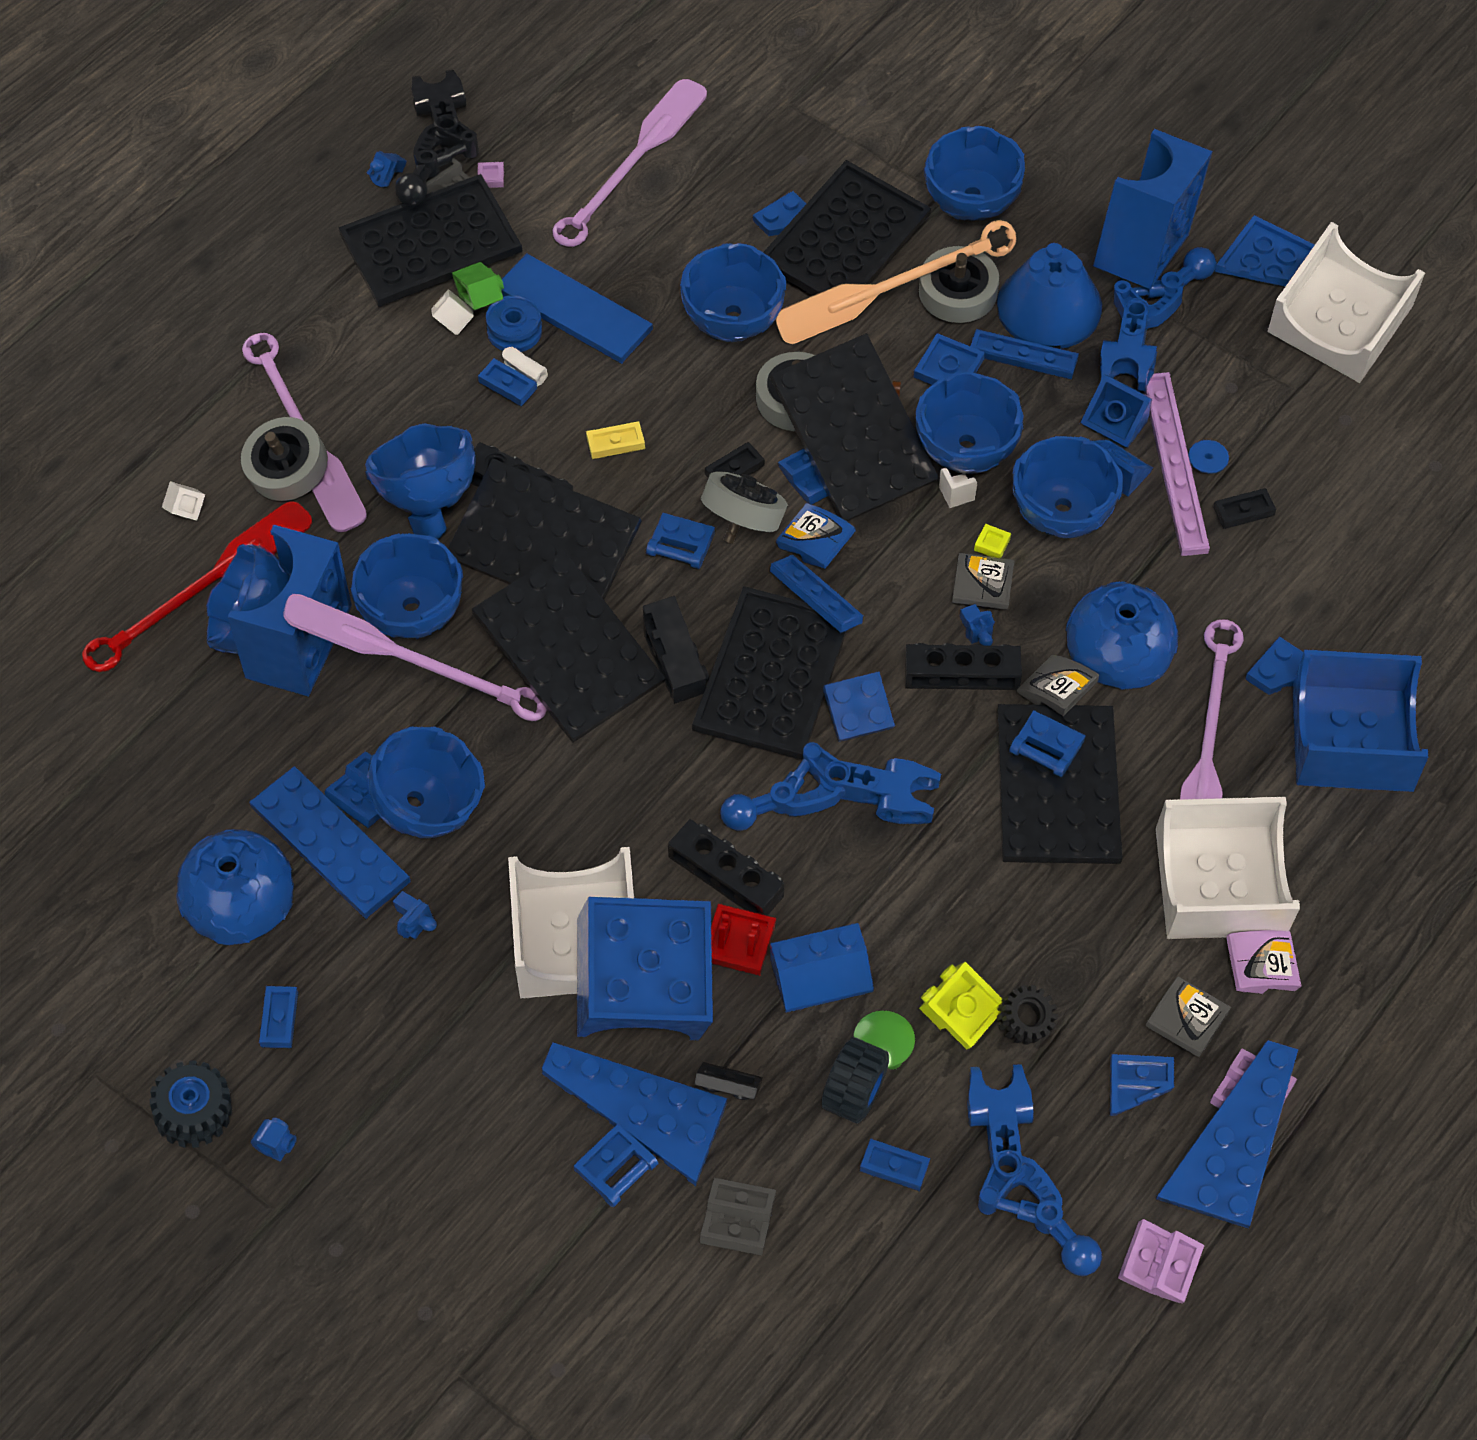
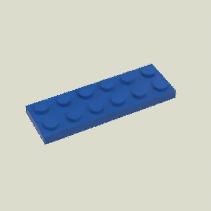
(330, 842)

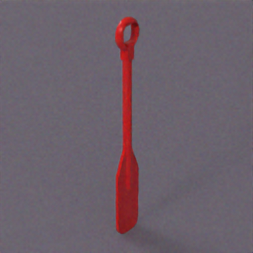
(289, 515)

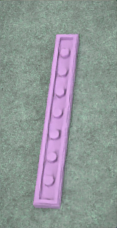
(1176, 467)

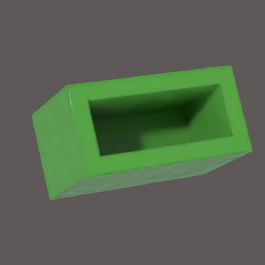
(478, 285)

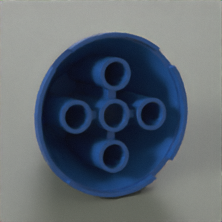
(1050, 299)

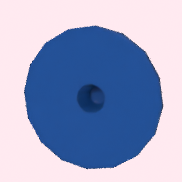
(1208, 456)

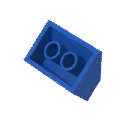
(821, 967)

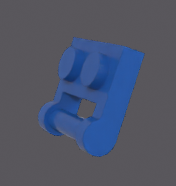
(682, 534)
(1050, 737)
(608, 1158)

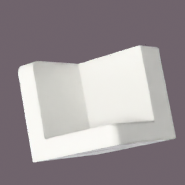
(452, 312)
(957, 489)
(183, 501)

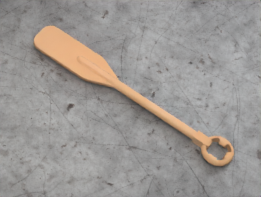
(849, 300)

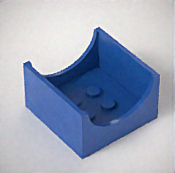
(1153, 215)
(270, 646)
(1357, 721)
(644, 965)

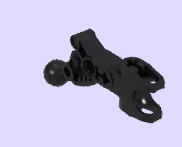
(454, 137)

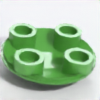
(889, 1033)

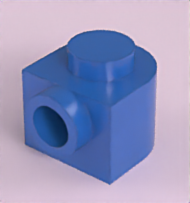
(428, 525)
(274, 1139)

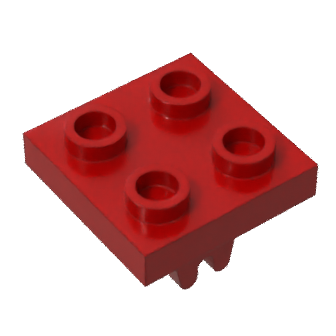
(740, 939)

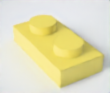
(615, 440)

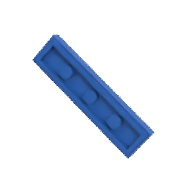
(1025, 354)
(816, 593)

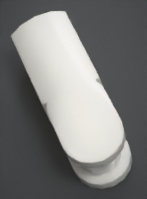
(524, 365)

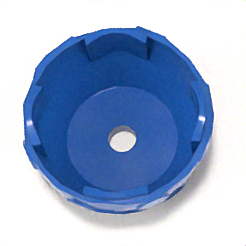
(974, 173)
(732, 281)
(970, 410)
(423, 468)
(1068, 474)
(404, 572)
(247, 584)
(1118, 648)
(435, 771)
(240, 902)

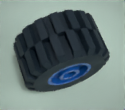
(855, 1080)
(190, 1104)

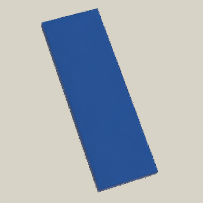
(577, 308)

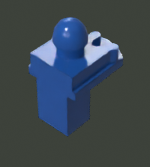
(384, 166)
(978, 625)
(416, 916)

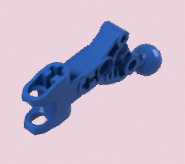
(1130, 353)
(886, 788)
(1001, 1114)

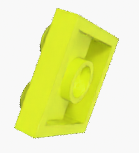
(962, 1004)

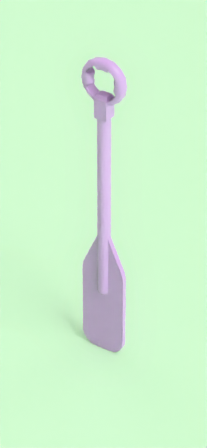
(656, 129)
(335, 490)
(366, 639)
(1203, 779)

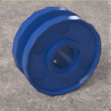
(514, 323)

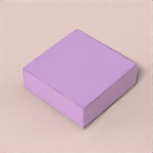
(492, 173)

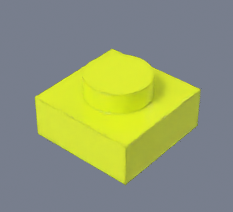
(992, 541)

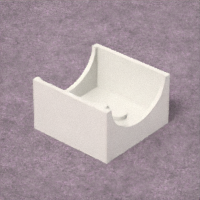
(1342, 307)
(1223, 867)
(546, 919)

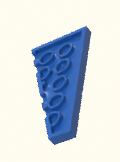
(1264, 253)
(659, 1113)
(1230, 1157)

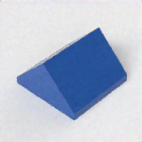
(1117, 411)
(1132, 468)

